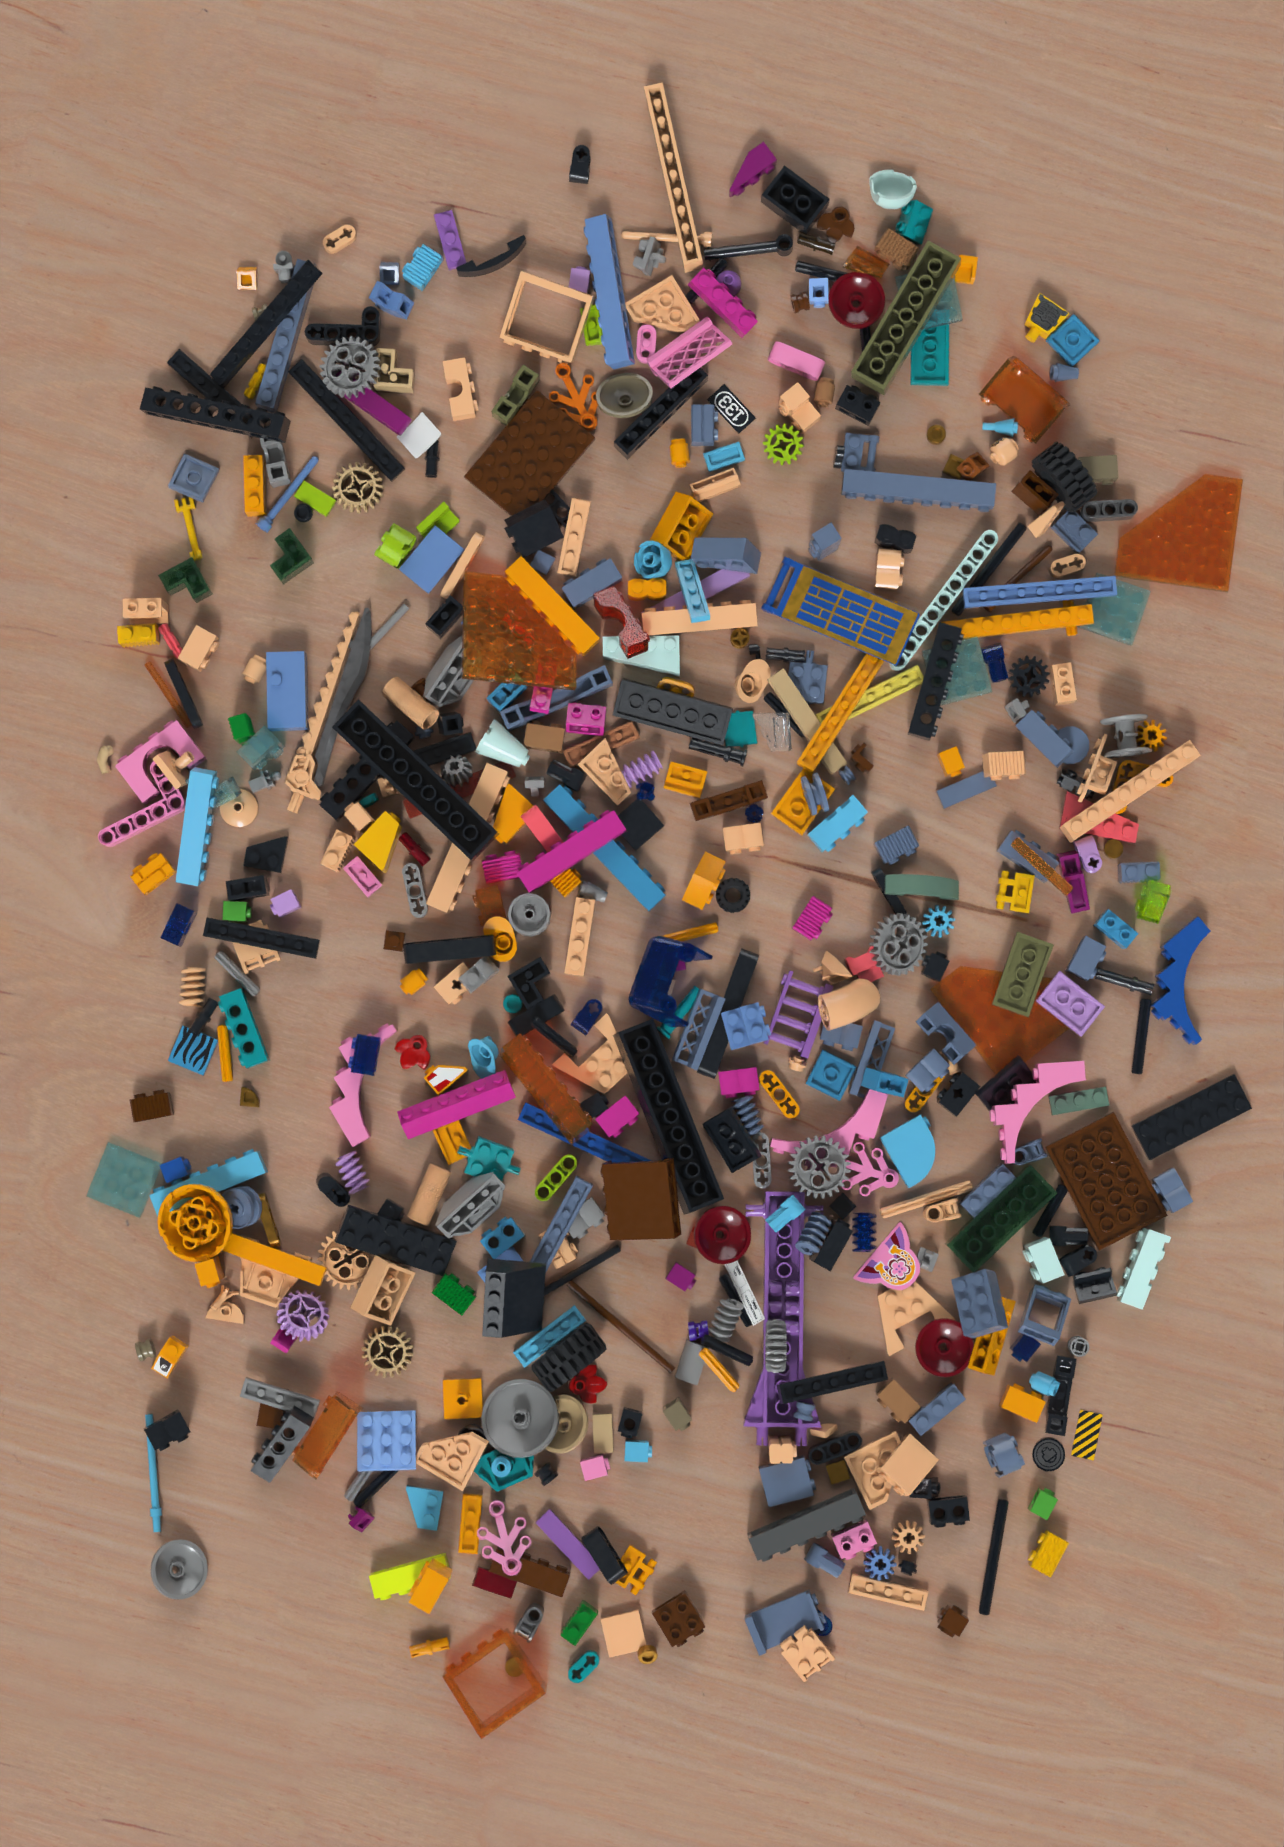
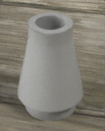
(591, 891)

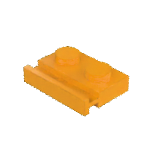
(685, 780)
(449, 1140)

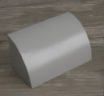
(690, 1363)

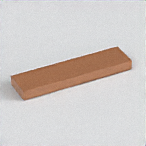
(615, 737)

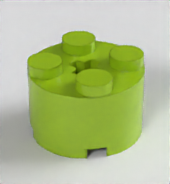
(395, 546)

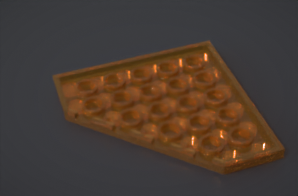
(1186, 538)
(509, 639)
(995, 1031)

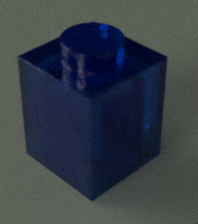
(1024, 1347)

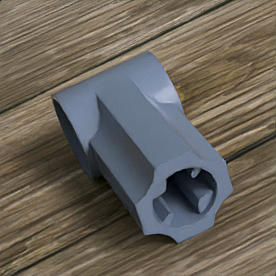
(820, 1558)

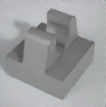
(1016, 709)
(534, 783)
(927, 1259)

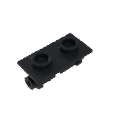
(1070, 780)

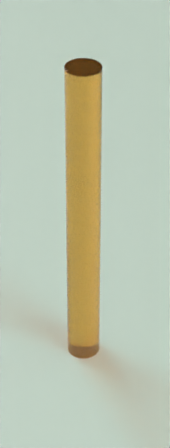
(168, 694)

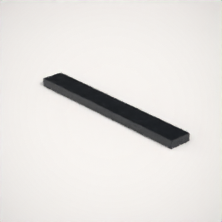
(346, 420)

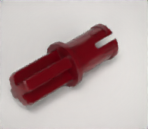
(414, 849)

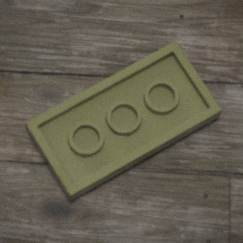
(1022, 974)

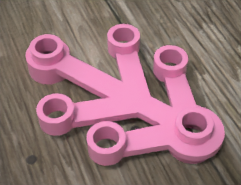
(866, 1171)
(505, 1541)

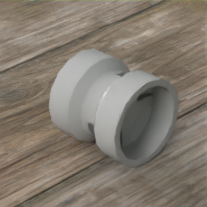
(1075, 1345)

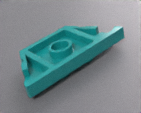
(521, 1469)

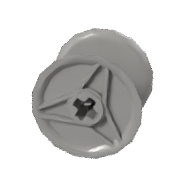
(1128, 746)

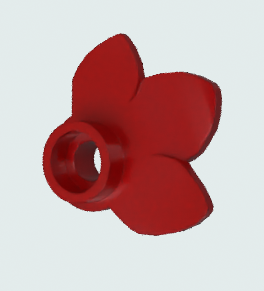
(412, 1055)
(590, 1384)

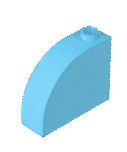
(911, 1149)

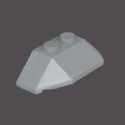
(445, 681)
(470, 1205)

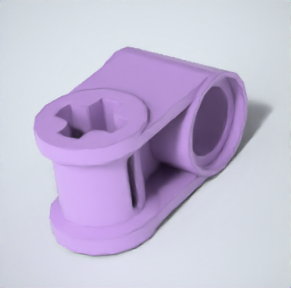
(1087, 850)

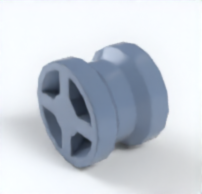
(804, 1411)

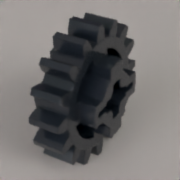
(1037, 678)

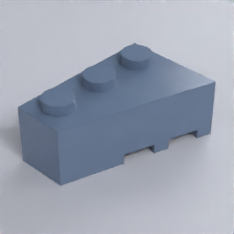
(726, 554)

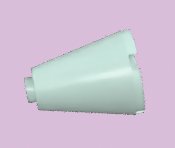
(502, 746)

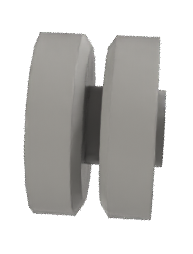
(529, 926)

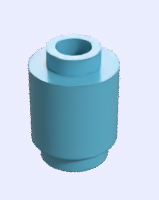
(1044, 1383)
(501, 1460)

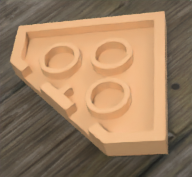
(663, 307)
(453, 1457)
(864, 1464)

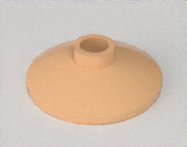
(245, 815)

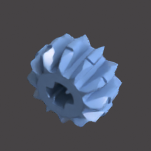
(885, 1558)

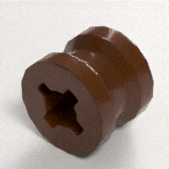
(800, 302)

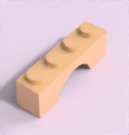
(579, 937)

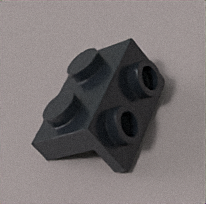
(1094, 1285)

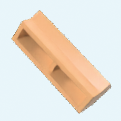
(715, 485)

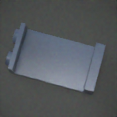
(782, 1619)

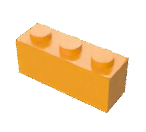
(254, 485)

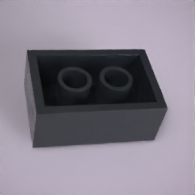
(795, 200)

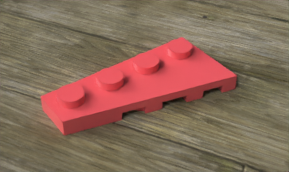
(1112, 828)

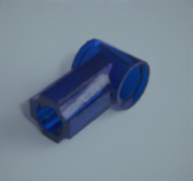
(994, 658)

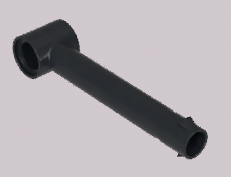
(750, 249)

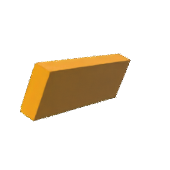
(470, 1523)

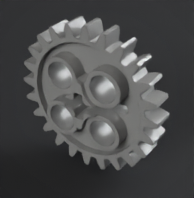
(356, 351)
(898, 944)
(805, 1178)

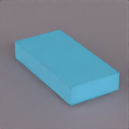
(723, 456)

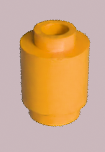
(679, 453)
(413, 981)

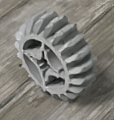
(775, 1346)

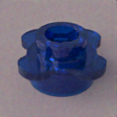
(645, 786)

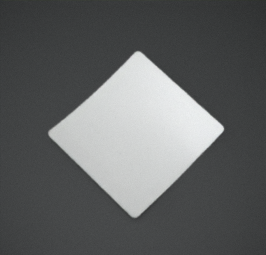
(419, 435)

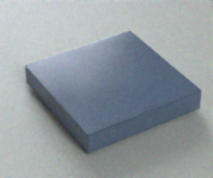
(193, 478)

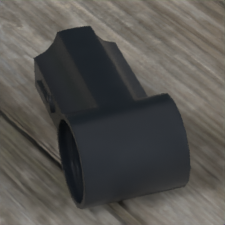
(569, 776)
(1062, 1235)

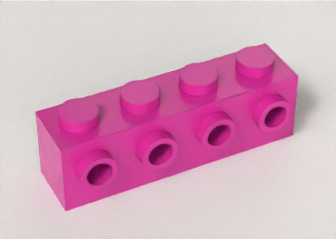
(719, 299)

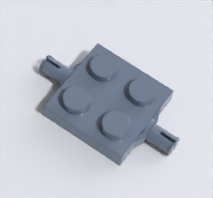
(809, 679)

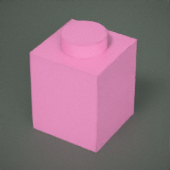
(594, 1467)

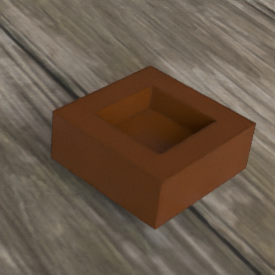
(394, 941)

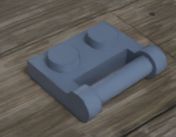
(853, 451)

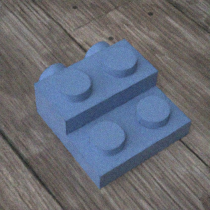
(745, 1026)

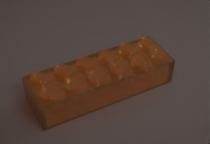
(546, 1089)

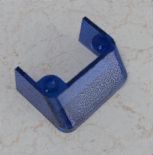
(655, 977)

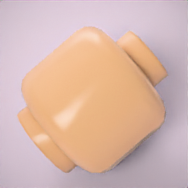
(1003, 451)

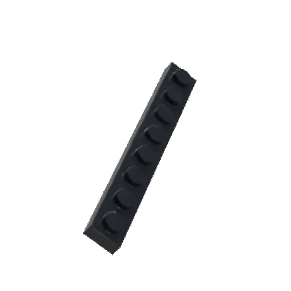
(266, 323)

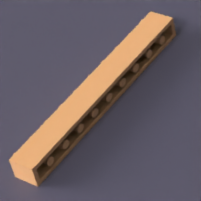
(673, 177)

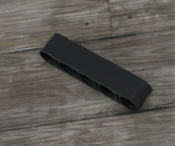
(449, 949)

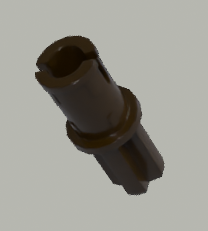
(816, 243)

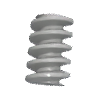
(726, 1320)

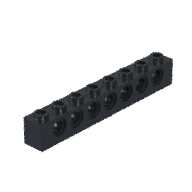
(275, 431)

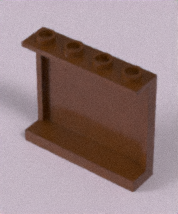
(641, 1200)

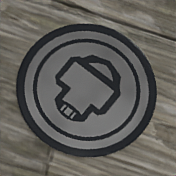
(1048, 1454)

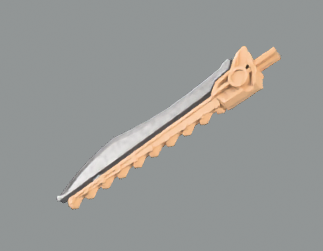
(303, 766)

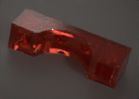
(611, 605)

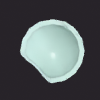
(892, 189)

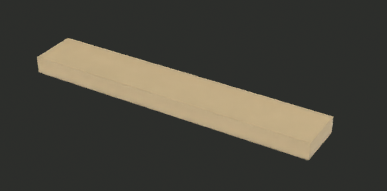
(803, 716)

